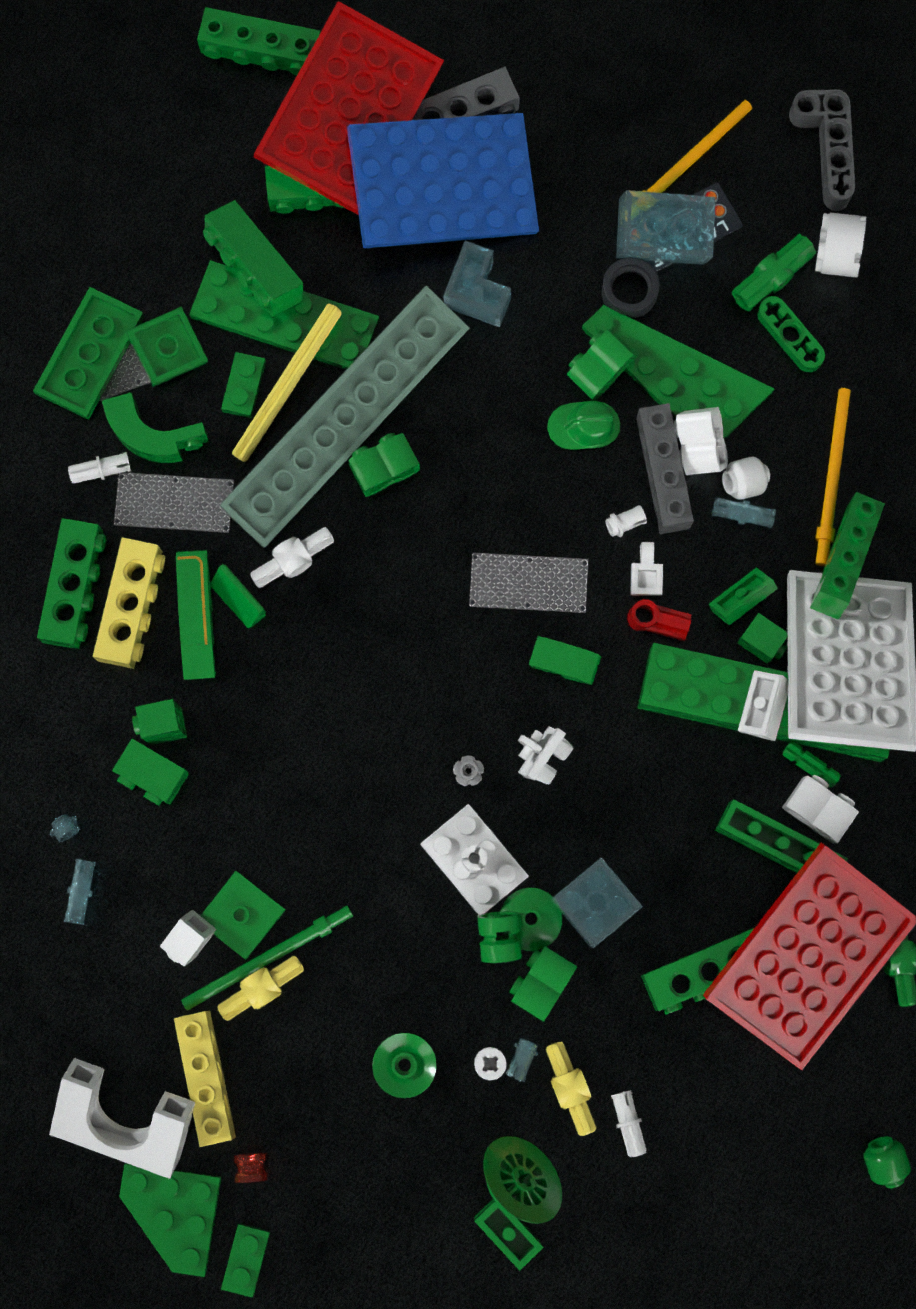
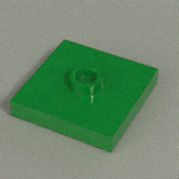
(167, 346)
(242, 915)

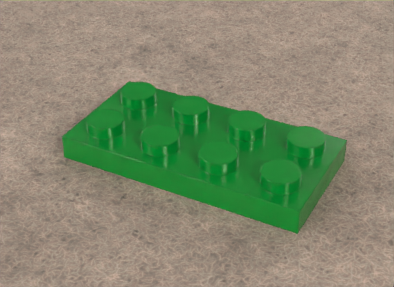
(88, 353)

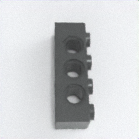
(466, 97)
(664, 468)

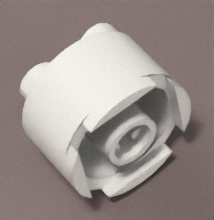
(840, 244)

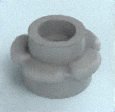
(460, 771)

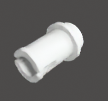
(625, 521)

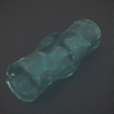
(743, 512)
(79, 892)

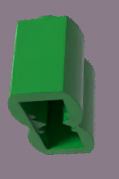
(601, 363)
(383, 464)
(543, 983)

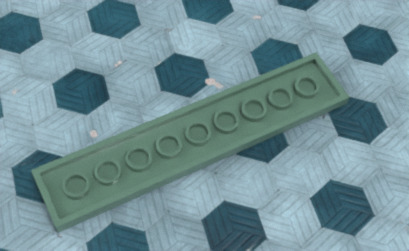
(344, 417)

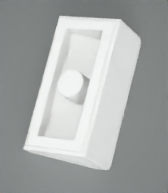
(764, 705)

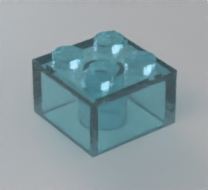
(596, 903)

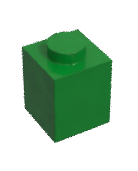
(764, 639)

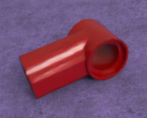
(662, 620)

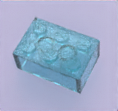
(666, 227)

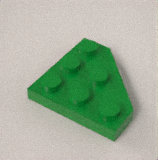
(174, 1214)

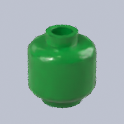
(887, 1162)

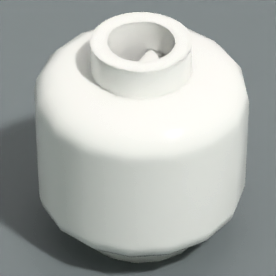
(746, 478)

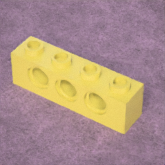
(131, 555)
(204, 1078)

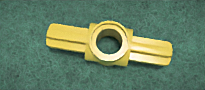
(260, 988)
(571, 1088)

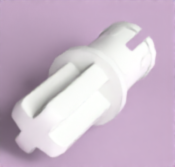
(99, 468)
(629, 1123)

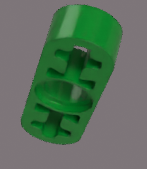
(770, 323)

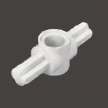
(292, 557)

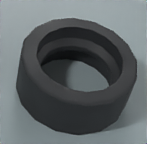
(631, 265)

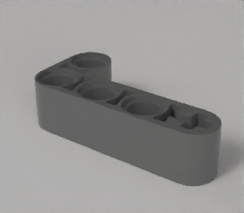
(830, 149)

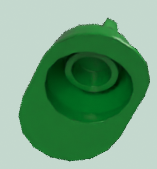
(583, 425)

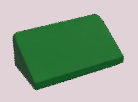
(237, 597)

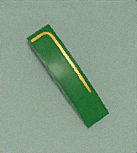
(195, 614)

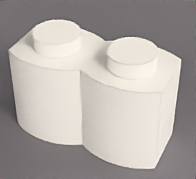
(701, 441)
(821, 809)

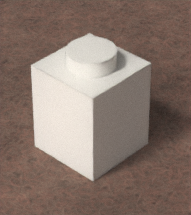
(187, 938)

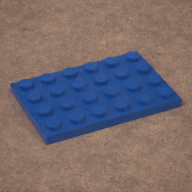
(442, 179)

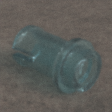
(522, 1059)

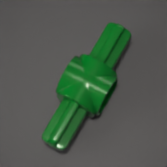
(903, 967)

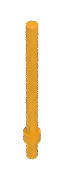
(702, 147)
(826, 533)

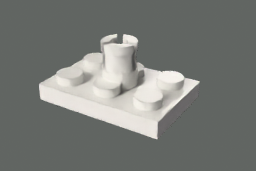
(474, 860)

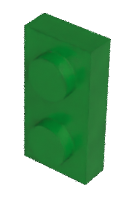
(243, 385)
(743, 596)
(245, 1260)

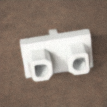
(538, 751)

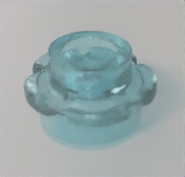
(64, 827)

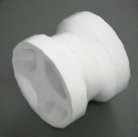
(486, 1060)

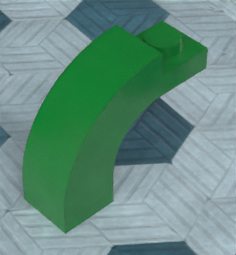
(146, 442)

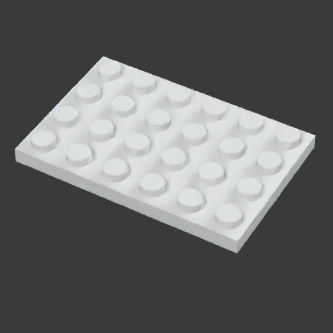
(852, 674)

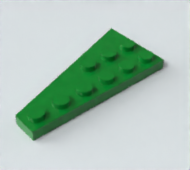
(682, 374)

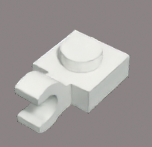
(646, 576)

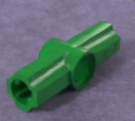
(774, 272)

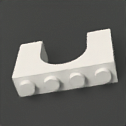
(83, 1122)

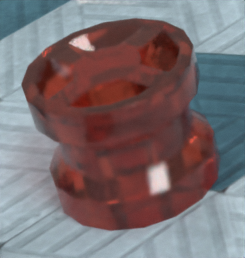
(250, 1167)

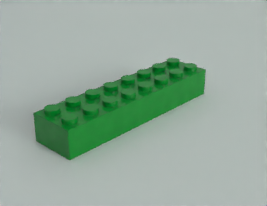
(715, 694)

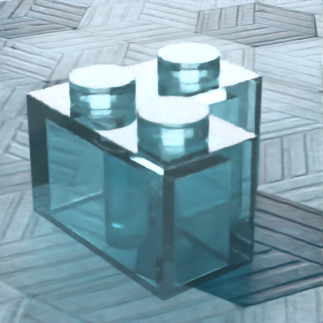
(471, 291)

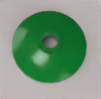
(548, 917)
(387, 1071)

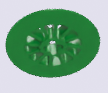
(514, 1160)

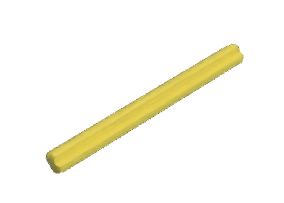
(287, 382)

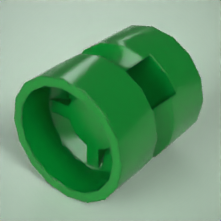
(499, 948)

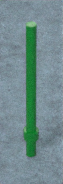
(321, 927)

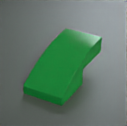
(565, 660)

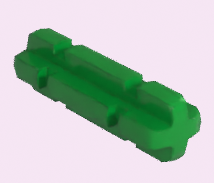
(811, 763)

